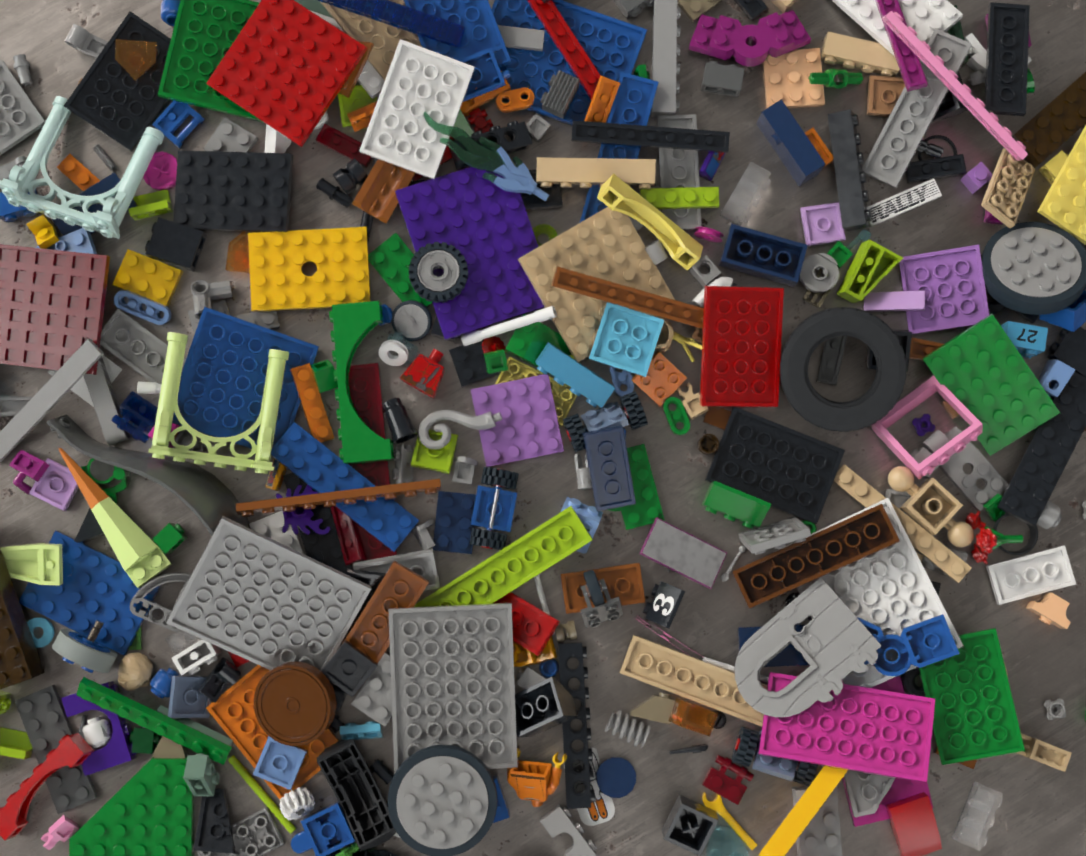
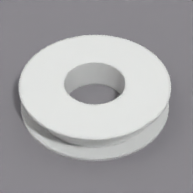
(395, 346)

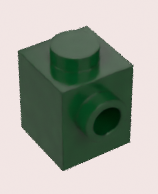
(144, 740)

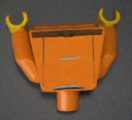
(535, 779)

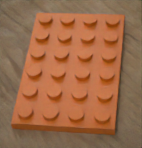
(237, 718)

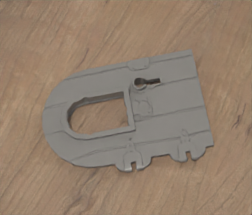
(830, 642)

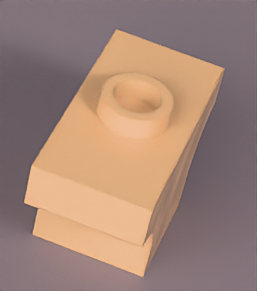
(1051, 610)

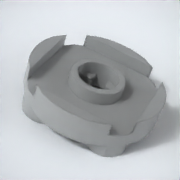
(830, 271)

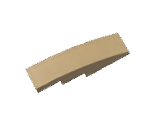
(1045, 753)

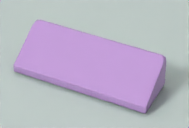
(894, 301)

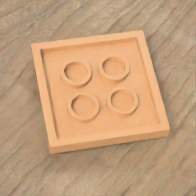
(788, 79)

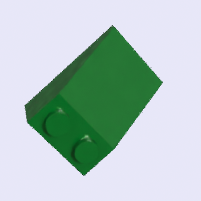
(531, 340)

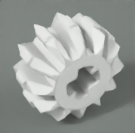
(297, 803)

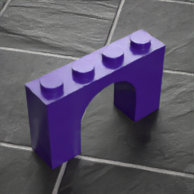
(118, 748)

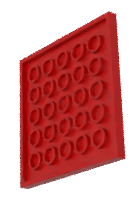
(287, 67)

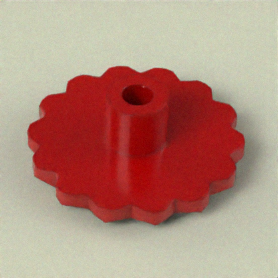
(493, 344)

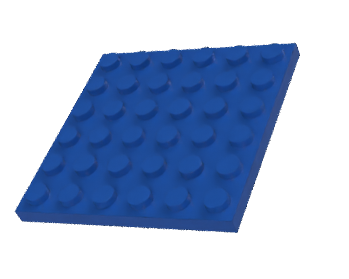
(227, 376)

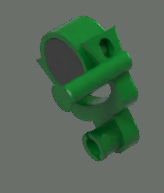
(106, 473)

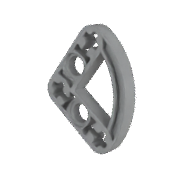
(150, 585)

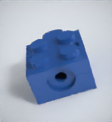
(323, 832)

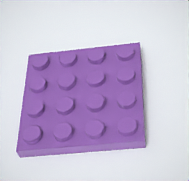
(951, 286)
(527, 424)

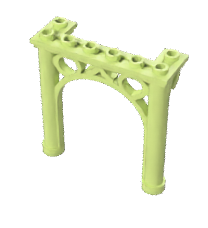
(169, 405)

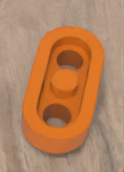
(515, 101)

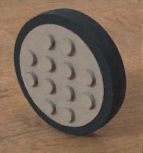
(1034, 268)
(442, 800)

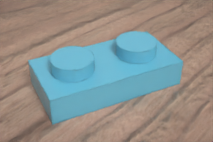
(364, 731)

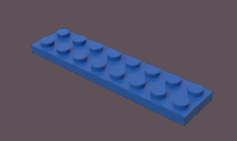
(631, 107)
(327, 473)

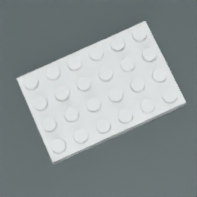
(918, 14)
(414, 85)

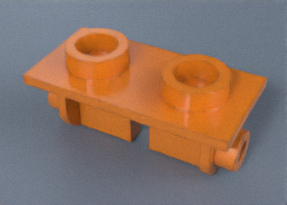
(361, 117)

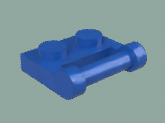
(173, 117)

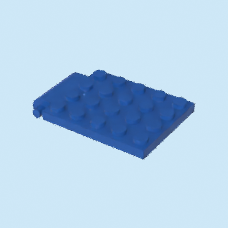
(481, 43)

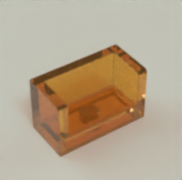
(693, 717)

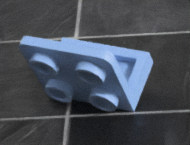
(588, 516)

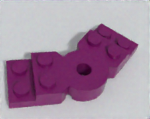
(727, 37)

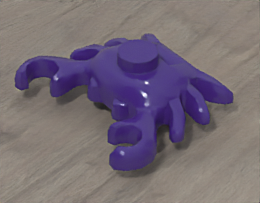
(301, 517)

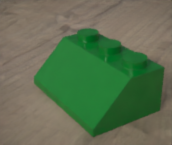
(735, 505)

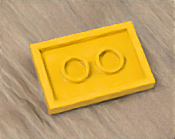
(147, 277)

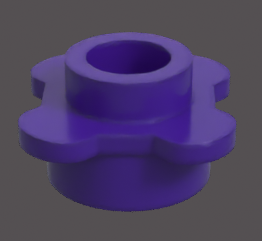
(929, 427)

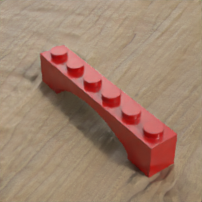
(71, 752)

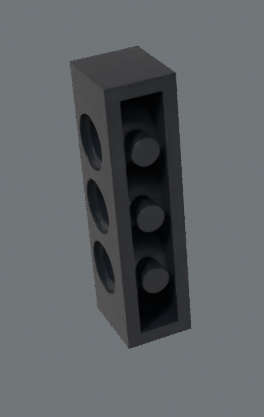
(516, 131)

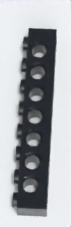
(575, 798)

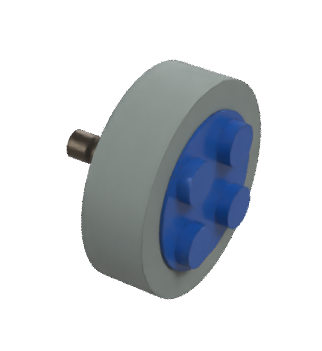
(85, 650)

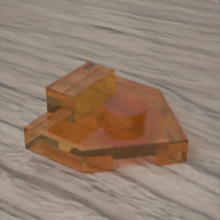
(135, 56)
(238, 254)

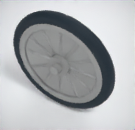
(411, 320)

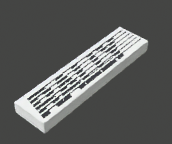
(904, 202)

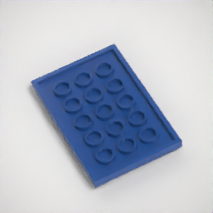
(91, 591)

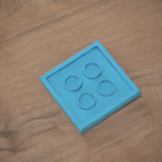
(626, 339)

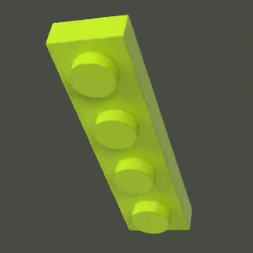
(682, 197)

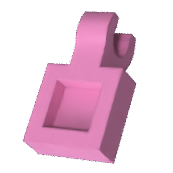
(59, 831)

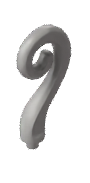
(478, 422)

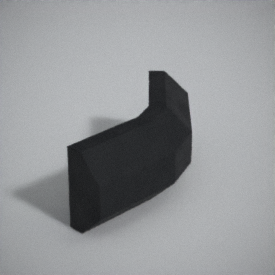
(357, 793)

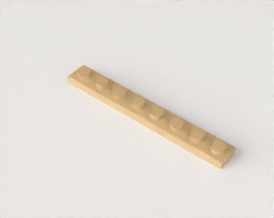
(919, 537)

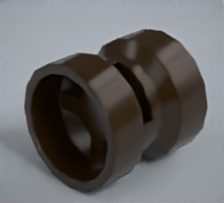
(708, 444)

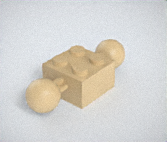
(931, 506)

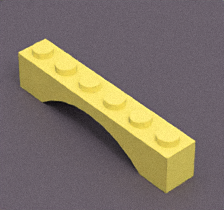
(624, 199)

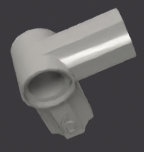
(205, 292)

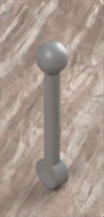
(742, 549)

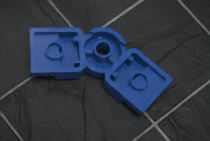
(917, 645)

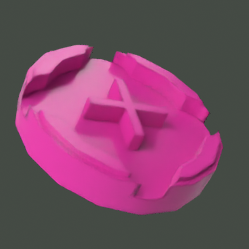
(161, 171)

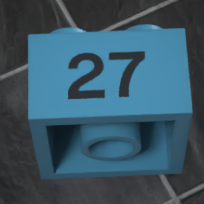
(1027, 338)

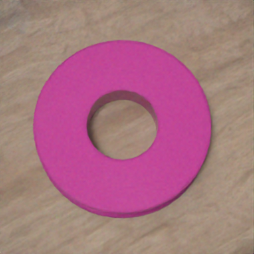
(708, 234)

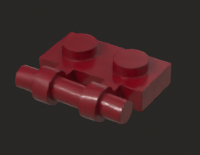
(724, 785)

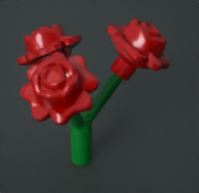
(987, 538)

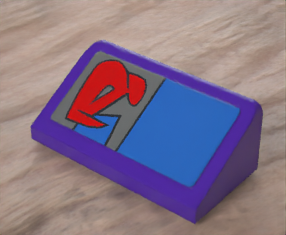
(711, 165)

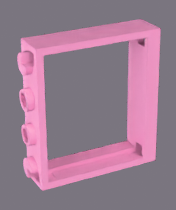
(943, 454)

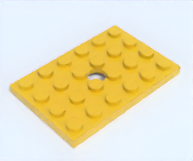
(278, 262)

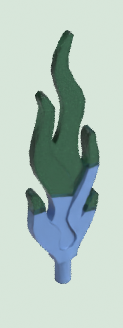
(516, 177)

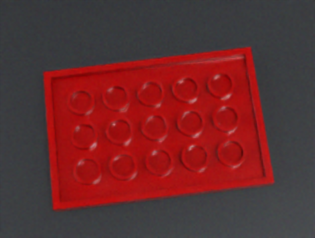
(741, 346)

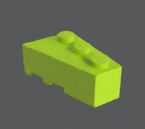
(866, 270)

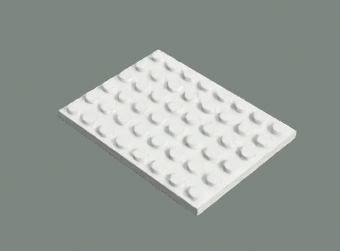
(886, 591)

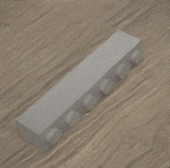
(665, 56)

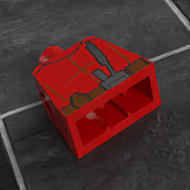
(425, 373)

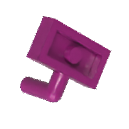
(27, 466)

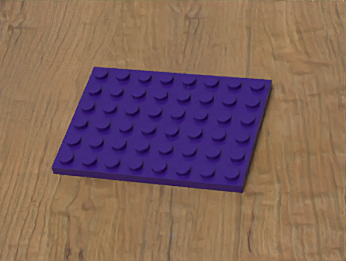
(490, 233)

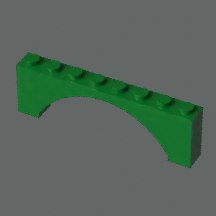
(351, 326)

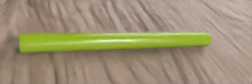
(261, 793)

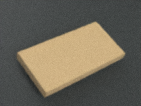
(1008, 188)

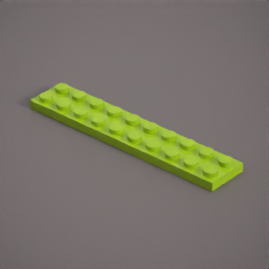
(514, 563)

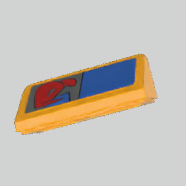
(276, 477)

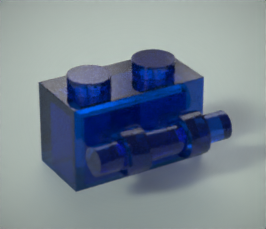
(140, 413)

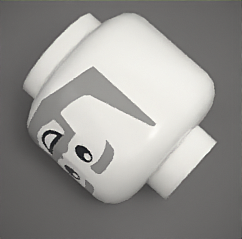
(97, 732)

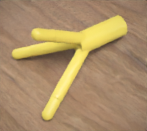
(683, 341)

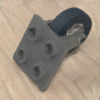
(602, 611)

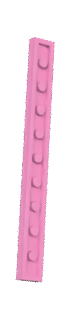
(949, 79)

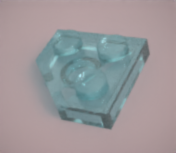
(725, 843)

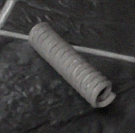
(106, 159)

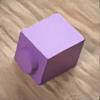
(976, 177)

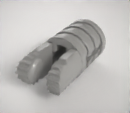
(583, 474)

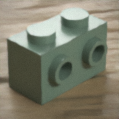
(201, 775)

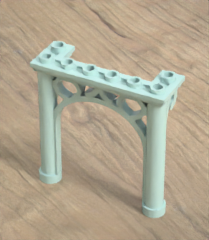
(114, 209)

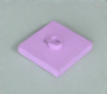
(822, 224)
(56, 486)

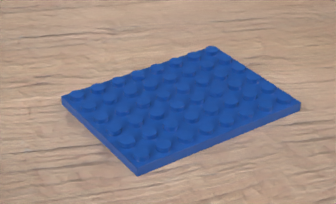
(606, 40)

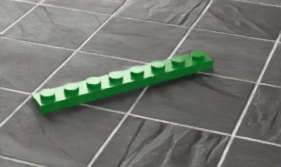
(153, 720)

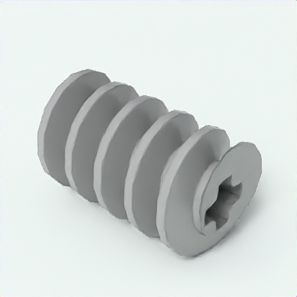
(628, 728)

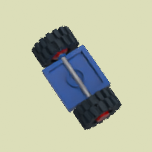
(494, 508)

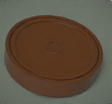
(294, 703)

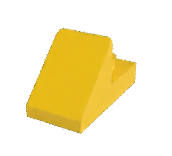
(44, 231)

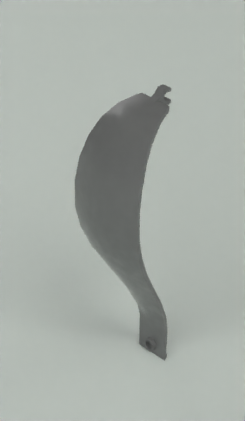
(186, 480)

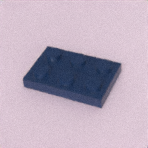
(453, 522)

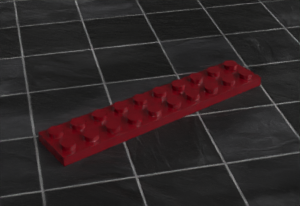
(367, 400)

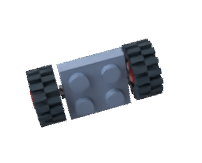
(605, 417)
(748, 744)

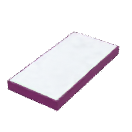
(683, 553)

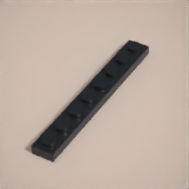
(650, 136)

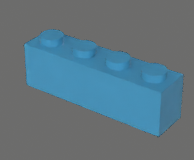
(575, 375)

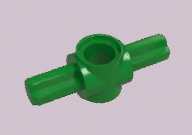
(844, 78)

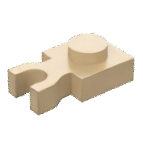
(692, 402)

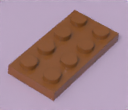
(621, 582)

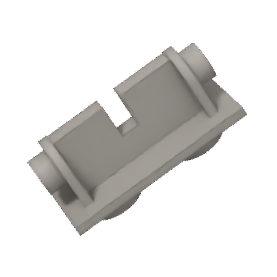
(402, 455)

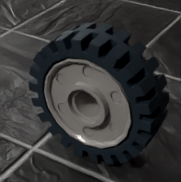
(433, 257)

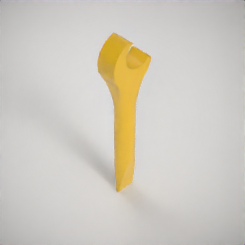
(718, 806)

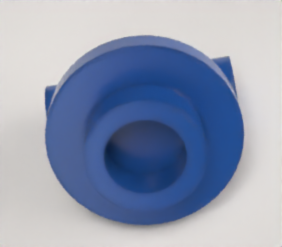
(387, 314)

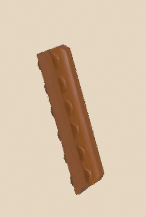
(378, 191)

